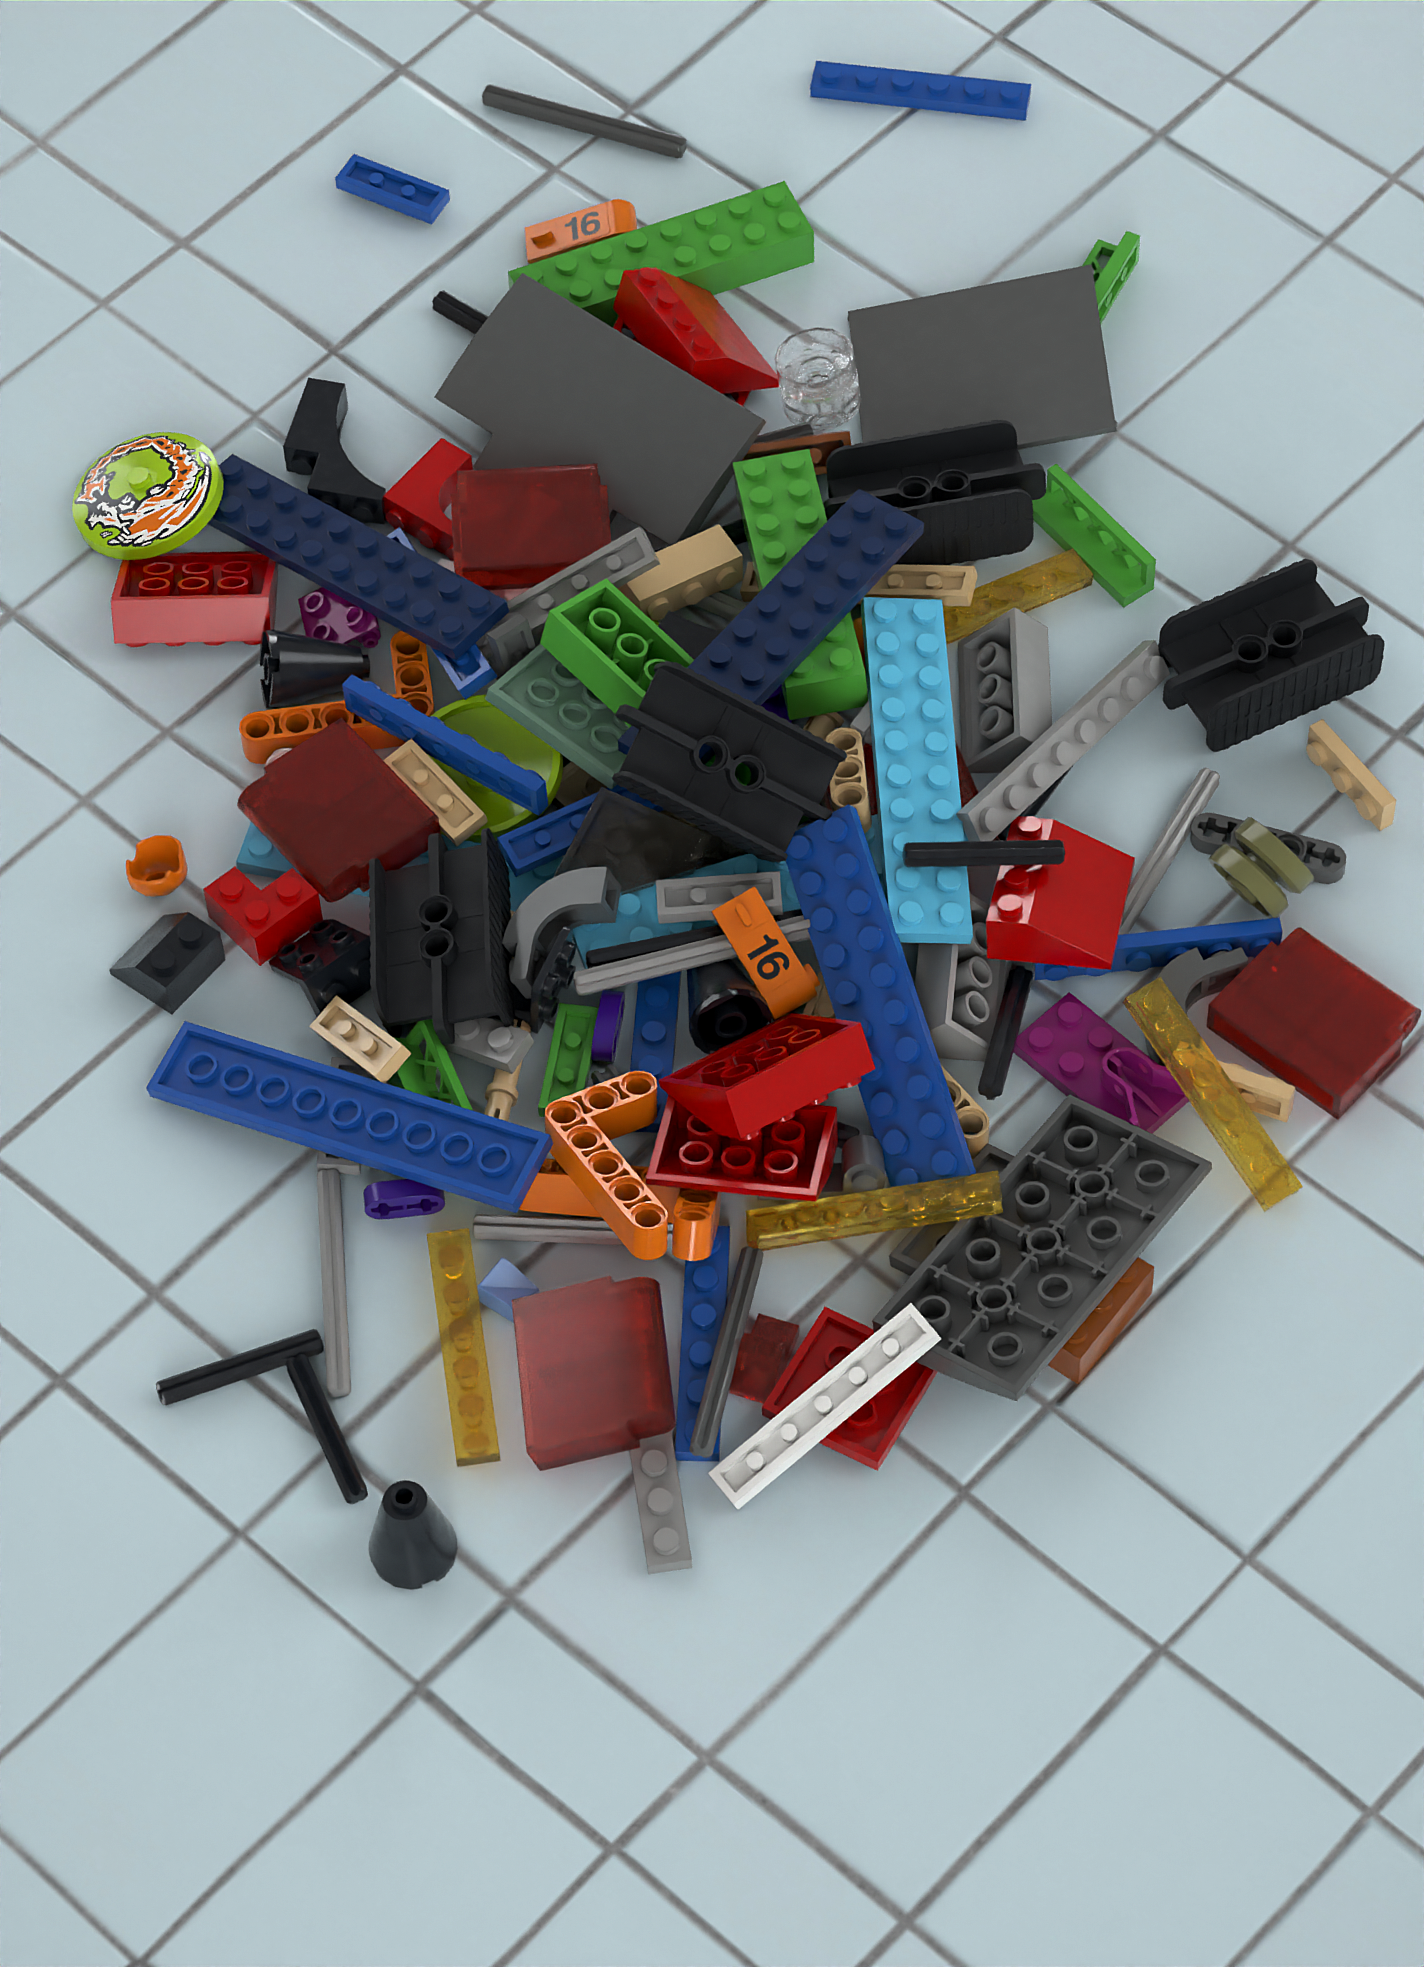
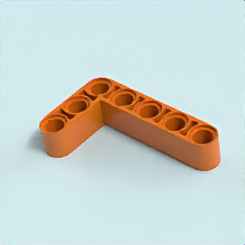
(288, 727)
(582, 1146)
(691, 1211)

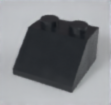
(171, 960)

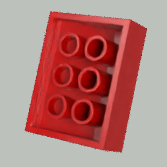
(690, 331)
(195, 598)
(1062, 910)
(772, 1073)
(782, 1162)

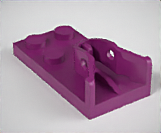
(1099, 1065)

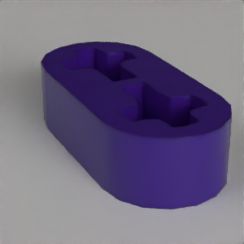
(608, 1026)
(401, 1199)

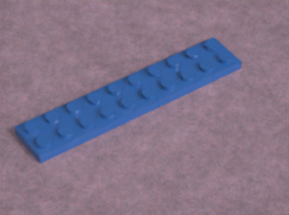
(873, 986)
(351, 1116)

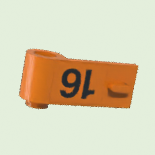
(579, 229)
(766, 953)

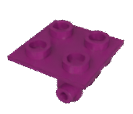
(337, 620)

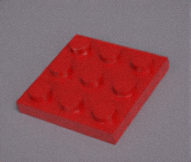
(875, 1425)

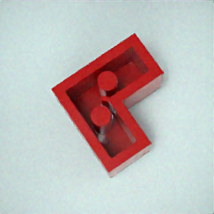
(266, 917)

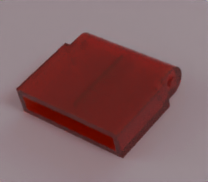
(526, 522)
(336, 809)
(1313, 1020)
(592, 1369)

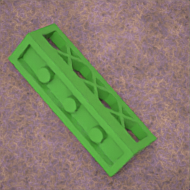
(1117, 270)
(1099, 540)
(420, 1074)

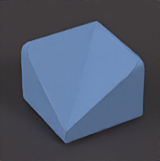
(502, 1286)

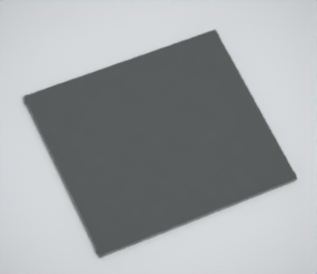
(987, 354)

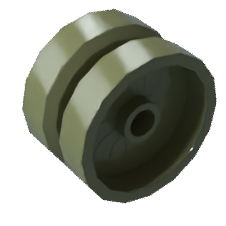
(1266, 863)

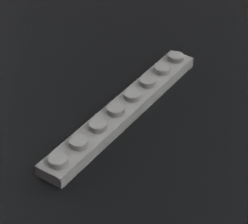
(1063, 743)

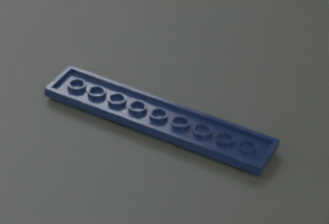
(354, 560)
(804, 601)

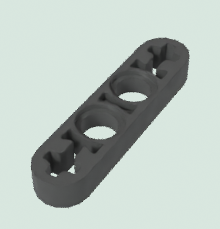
(1302, 844)

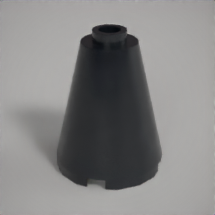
(306, 667)
(723, 1005)
(411, 1538)

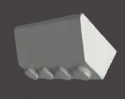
(1003, 690)
(961, 991)

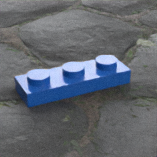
(392, 189)

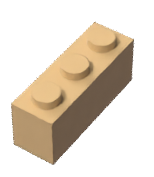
(687, 573)

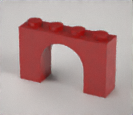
(424, 494)

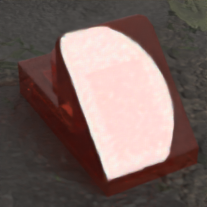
(763, 1357)

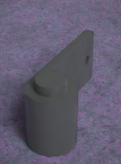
(859, 1171)

